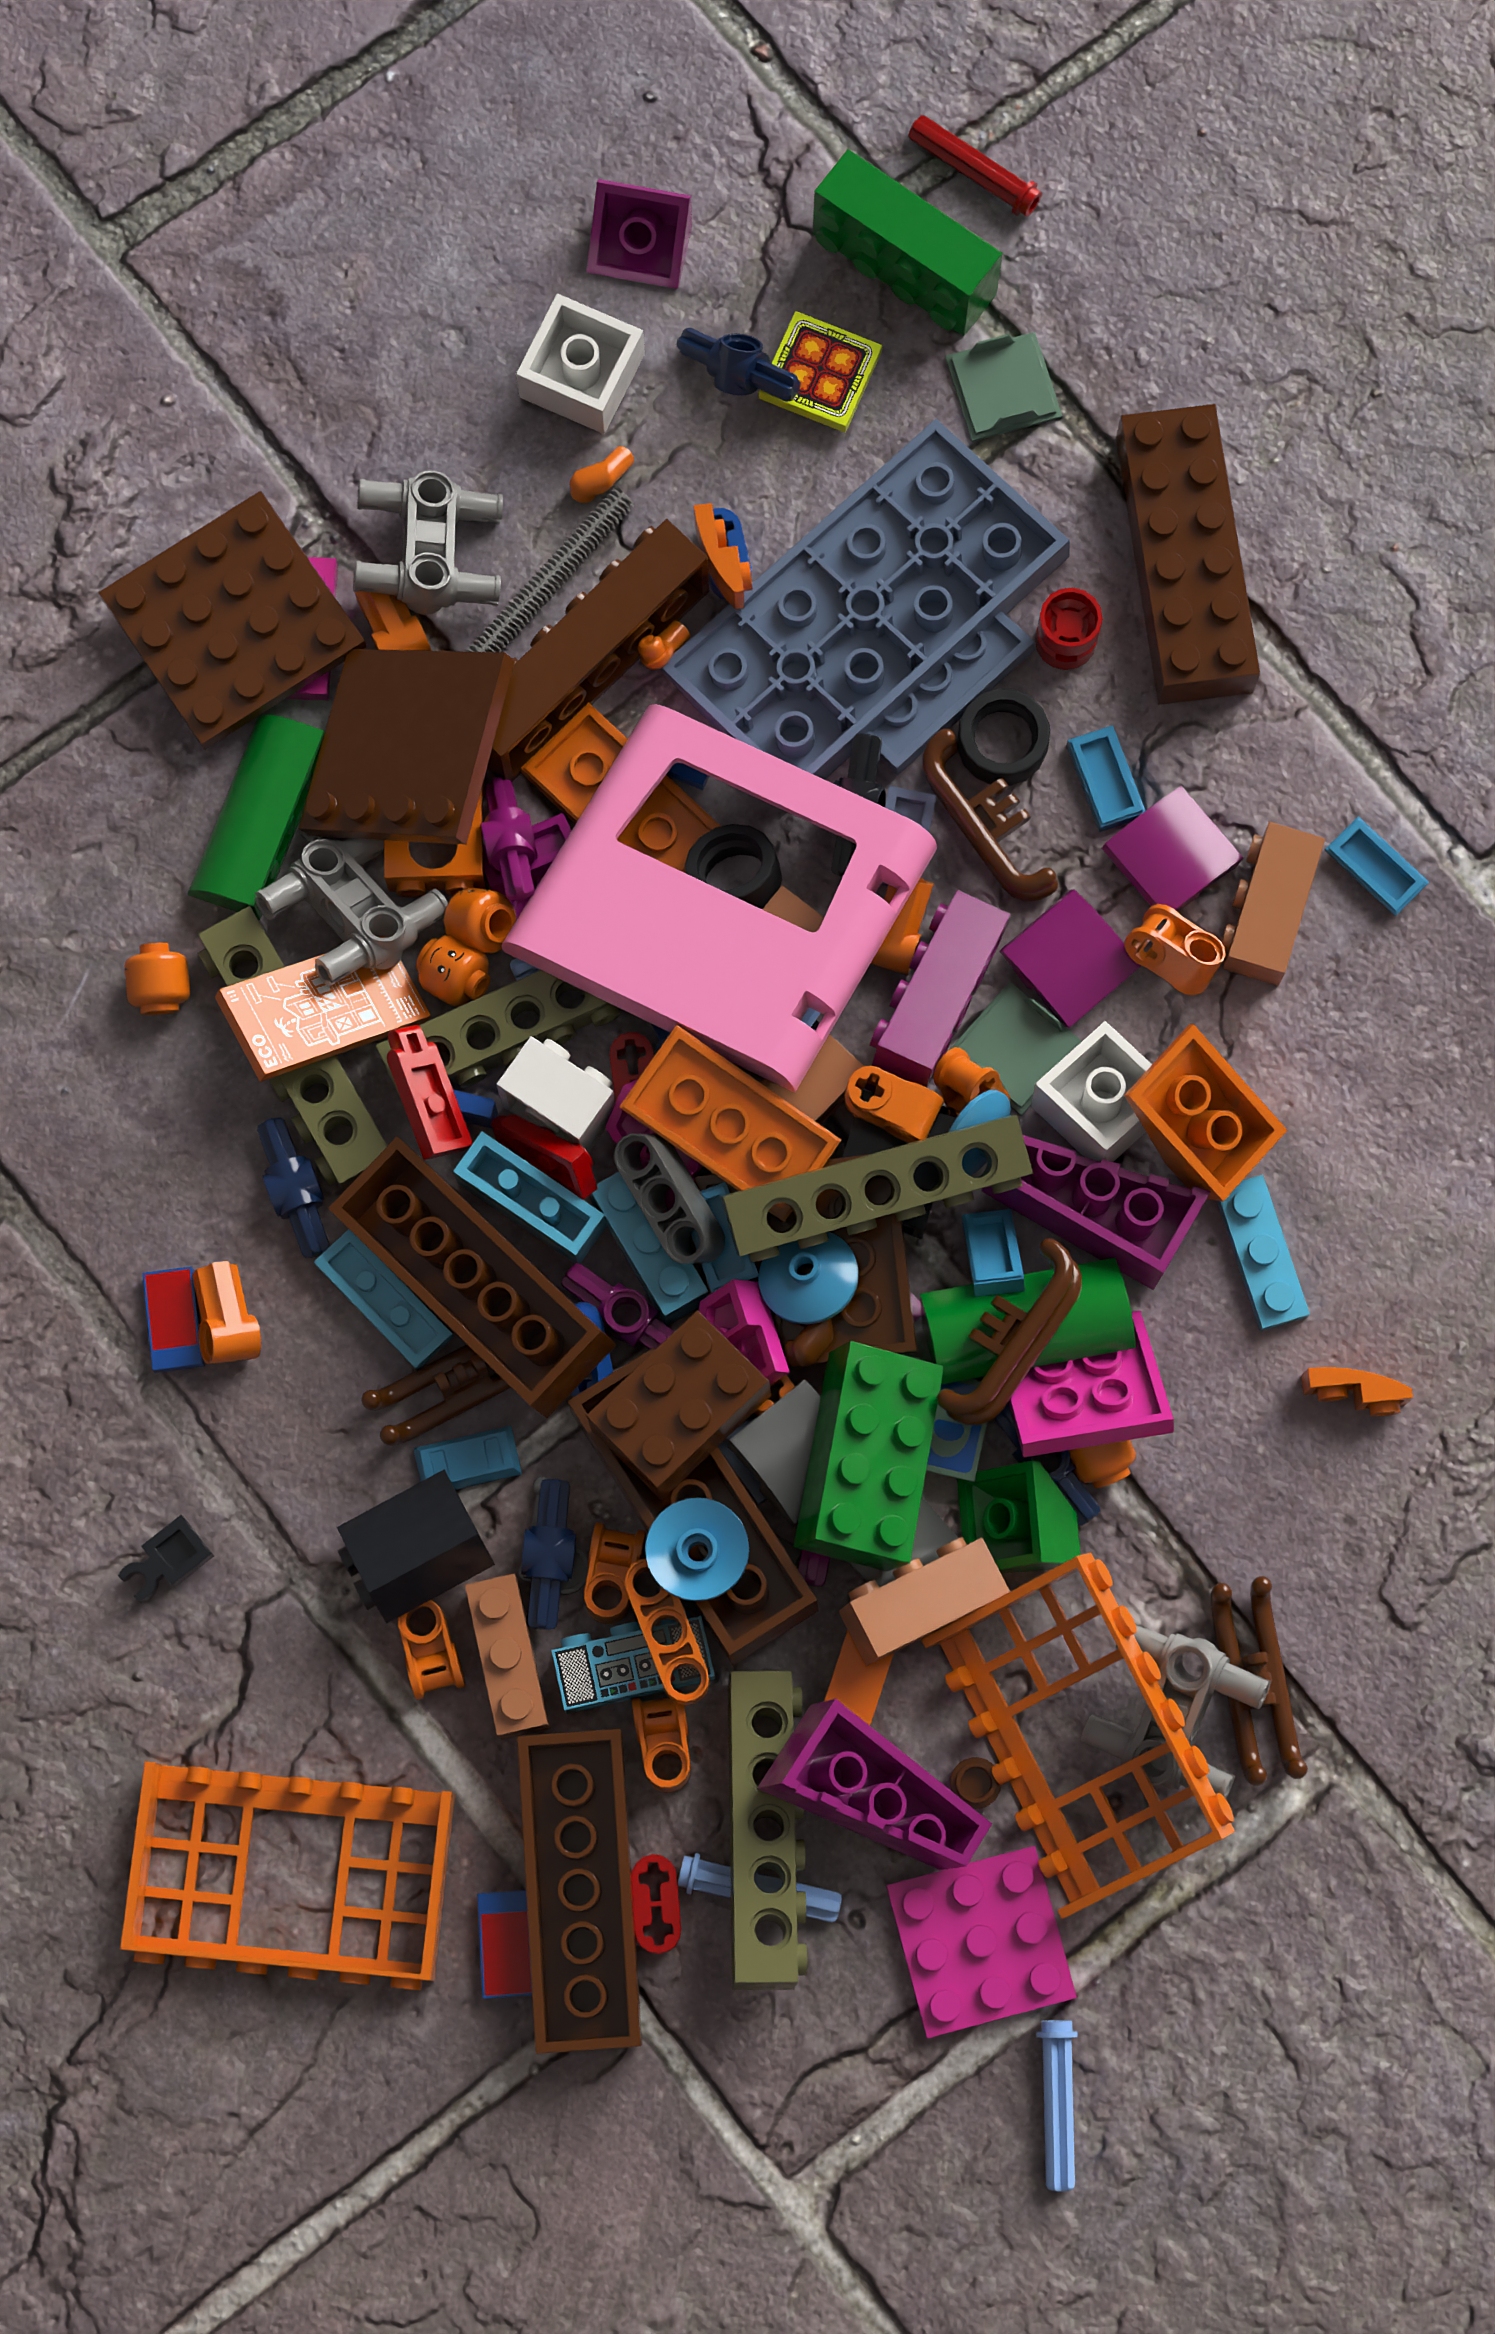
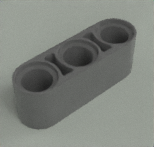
(649, 1190)

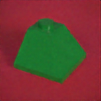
(1019, 1517)

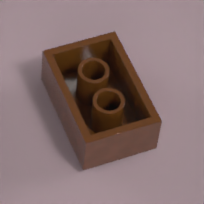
(679, 1405)

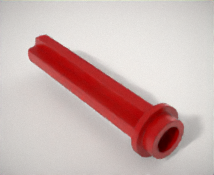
(976, 166)

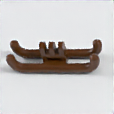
(984, 821)
(1016, 1340)
(461, 1380)
(1266, 1665)

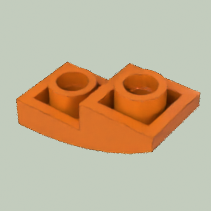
(724, 563)
(1370, 1390)

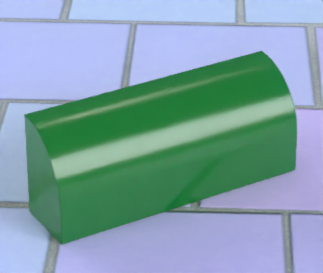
(258, 814)
(1094, 1326)

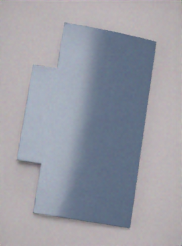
(878, 615)

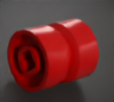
(1068, 628)

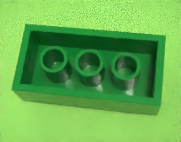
(905, 243)
(869, 1456)

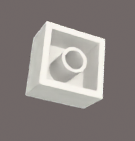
(580, 363)
(557, 1093)
(1086, 1095)

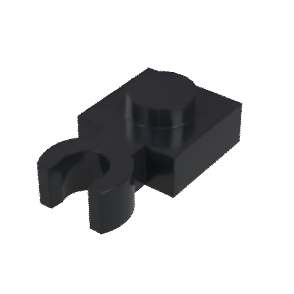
(173, 1554)

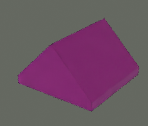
(639, 233)

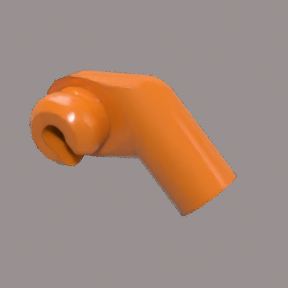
(601, 476)
(658, 650)

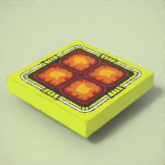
(831, 369)

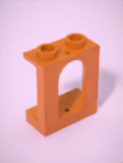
(463, 871)

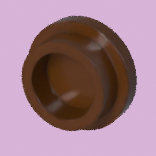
(975, 1782)

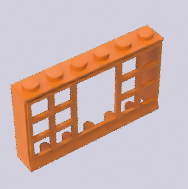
(1018, 1764)
(291, 1795)

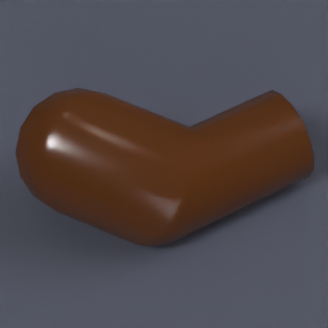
(809, 1344)

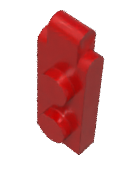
(426, 1093)
(552, 1155)

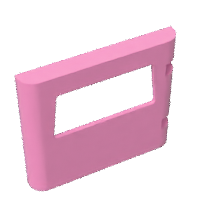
(695, 952)

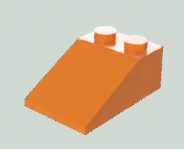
(1203, 1116)

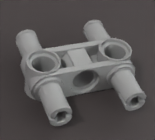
(428, 542)
(351, 906)
(1192, 1697)

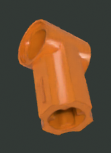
(391, 623)
(903, 936)
(225, 1327)

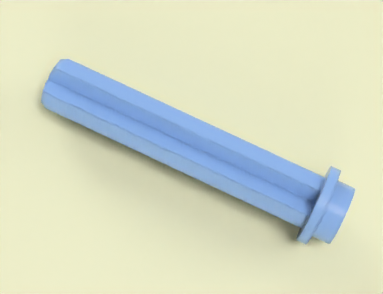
(715, 1880)
(1058, 2103)

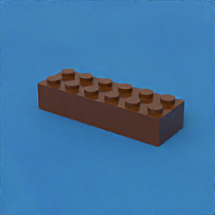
(1187, 554)
(596, 642)
(472, 1277)
(771, 1590)
(579, 1891)

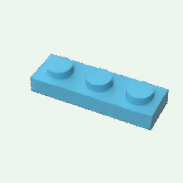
(1262, 1255)
(383, 1299)

